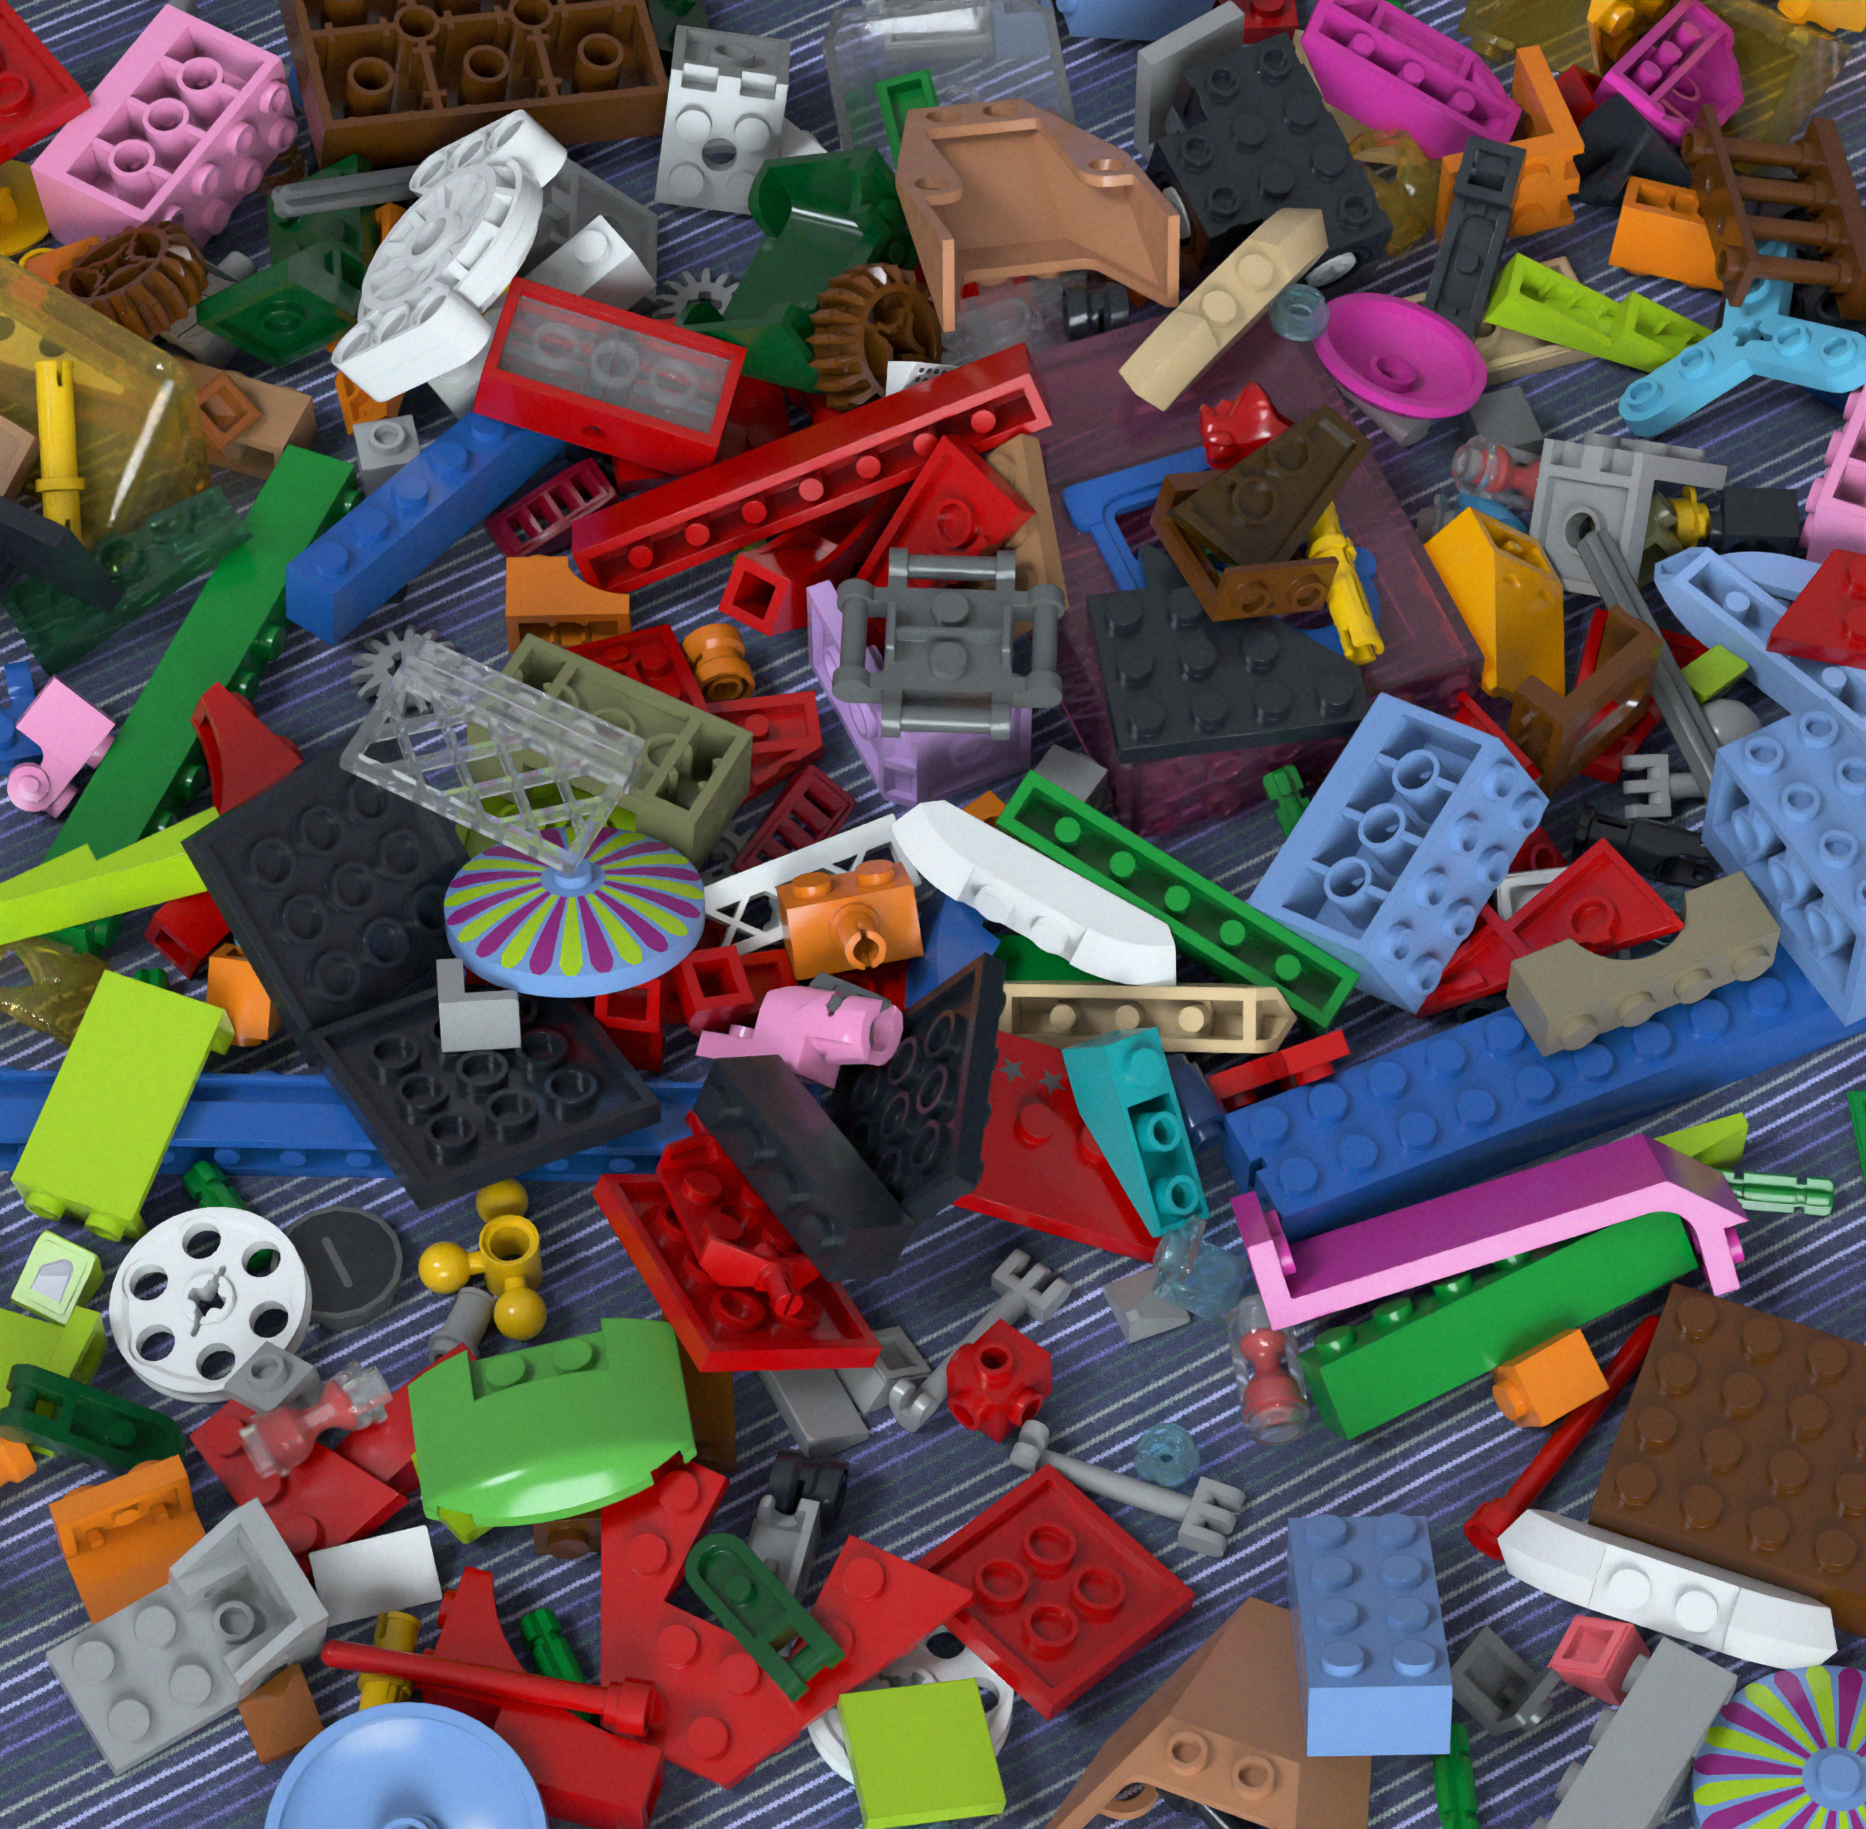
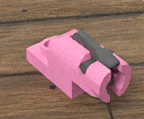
(815, 1030)

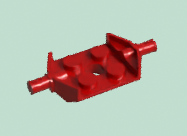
(730, 1223)

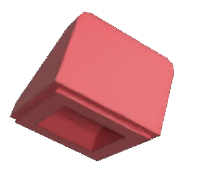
(1598, 1656)

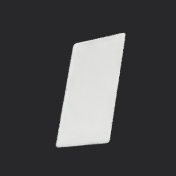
(376, 1575)

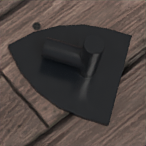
(1622, 145)

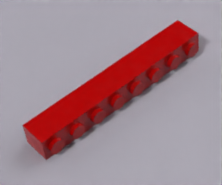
(808, 472)

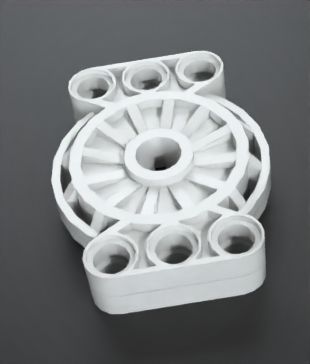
(449, 257)

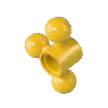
(447, 1266)

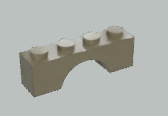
(1574, 995)

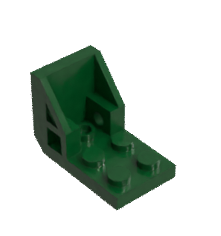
(310, 287)

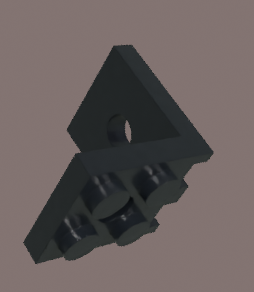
(52, 556)

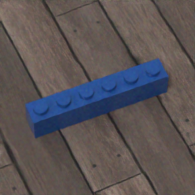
(410, 522)

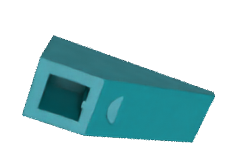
(1138, 1124)

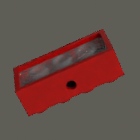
(608, 379)

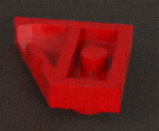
(1828, 615)
(783, 735)

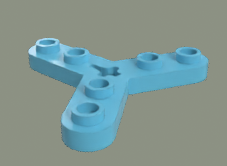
(1792, 353)

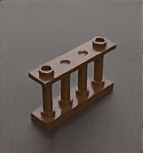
(1823, 191)

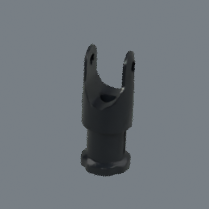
(1647, 846)

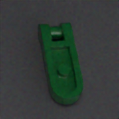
(86, 1422)
(759, 1611)

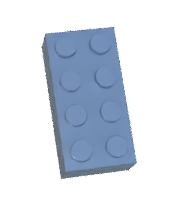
(1368, 1636)

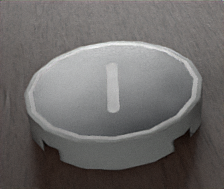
(350, 1264)

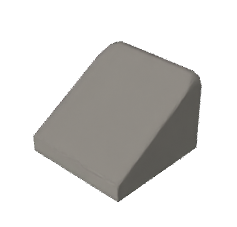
(897, 1359)

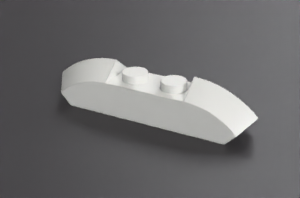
(1036, 896)
(1668, 1591)

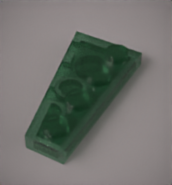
(142, 565)

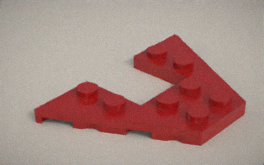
(1592, 902)
(712, 1699)

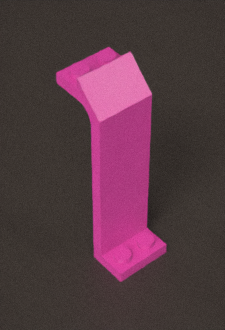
(1491, 1225)

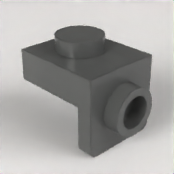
(1499, 1684)

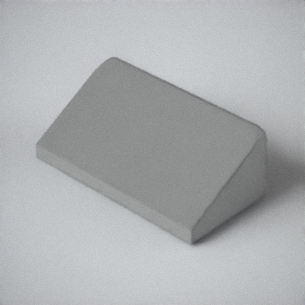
(815, 1410)

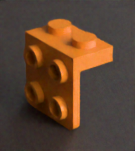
(126, 1534)

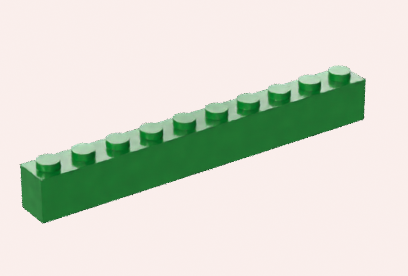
(225, 639)

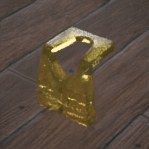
(1413, 195)
(60, 988)

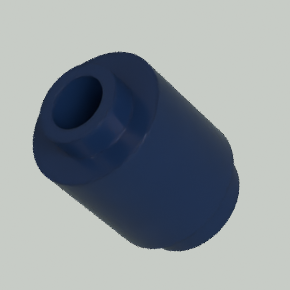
(1198, 1104)

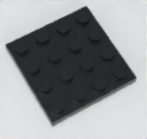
(332, 888)
(928, 1105)
(480, 1114)

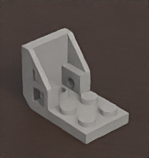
(196, 1645)

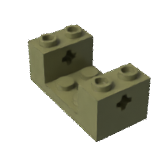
(691, 761)

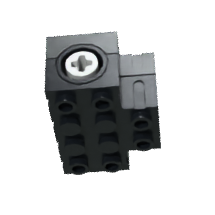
(1258, 140)

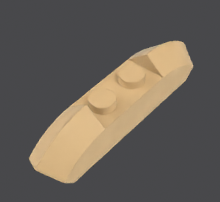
(1225, 306)
(1186, 1014)

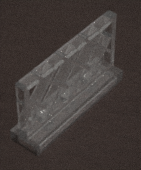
(516, 720)

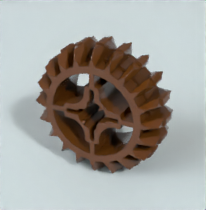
(140, 277)
(864, 322)

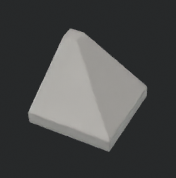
(1140, 1311)

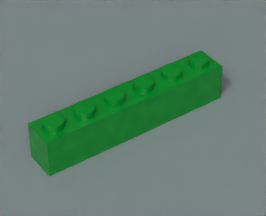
(1203, 918)
(1485, 1319)

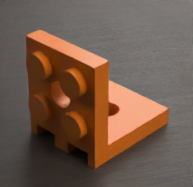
(1550, 142)

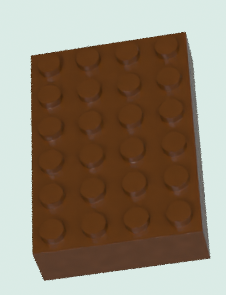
(427, 72)
(1747, 1451)

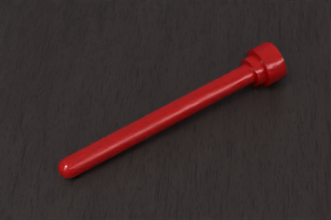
(1496, 1516)
(624, 1703)

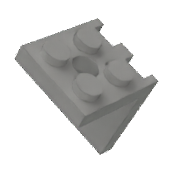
(1165, 59)
(726, 90)
(576, 199)
(1612, 484)

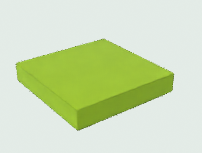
(920, 1754)

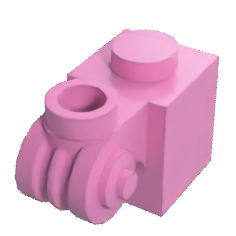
(70, 735)

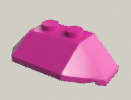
(1678, 69)
(1405, 76)

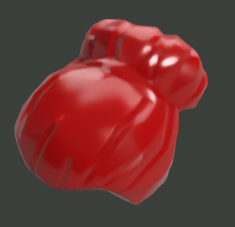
(1239, 426)

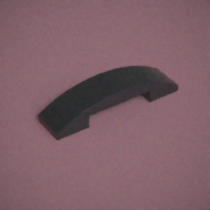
(1475, 232)

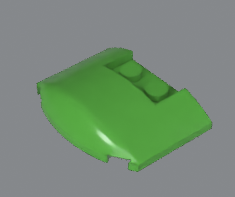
(551, 1425)

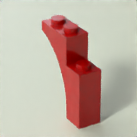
(772, 581)
(240, 761)
(577, 1766)

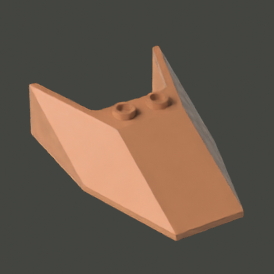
(1028, 194)
(1227, 1738)

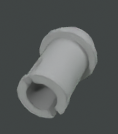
(464, 1324)

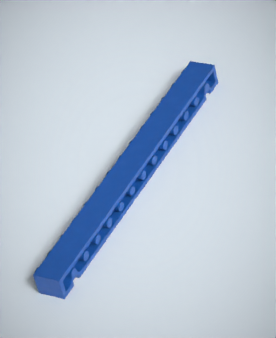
(304, 1129)

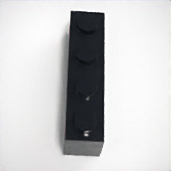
(803, 1167)

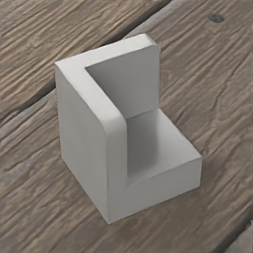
(474, 1018)

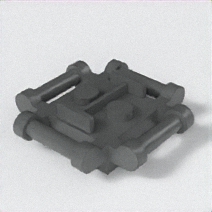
(949, 647)

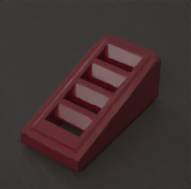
(562, 491)
(810, 798)

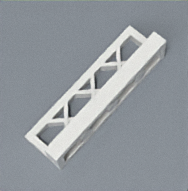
(819, 857)

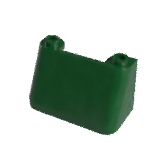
(817, 221)

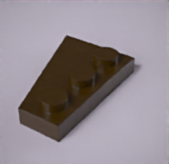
(1276, 493)

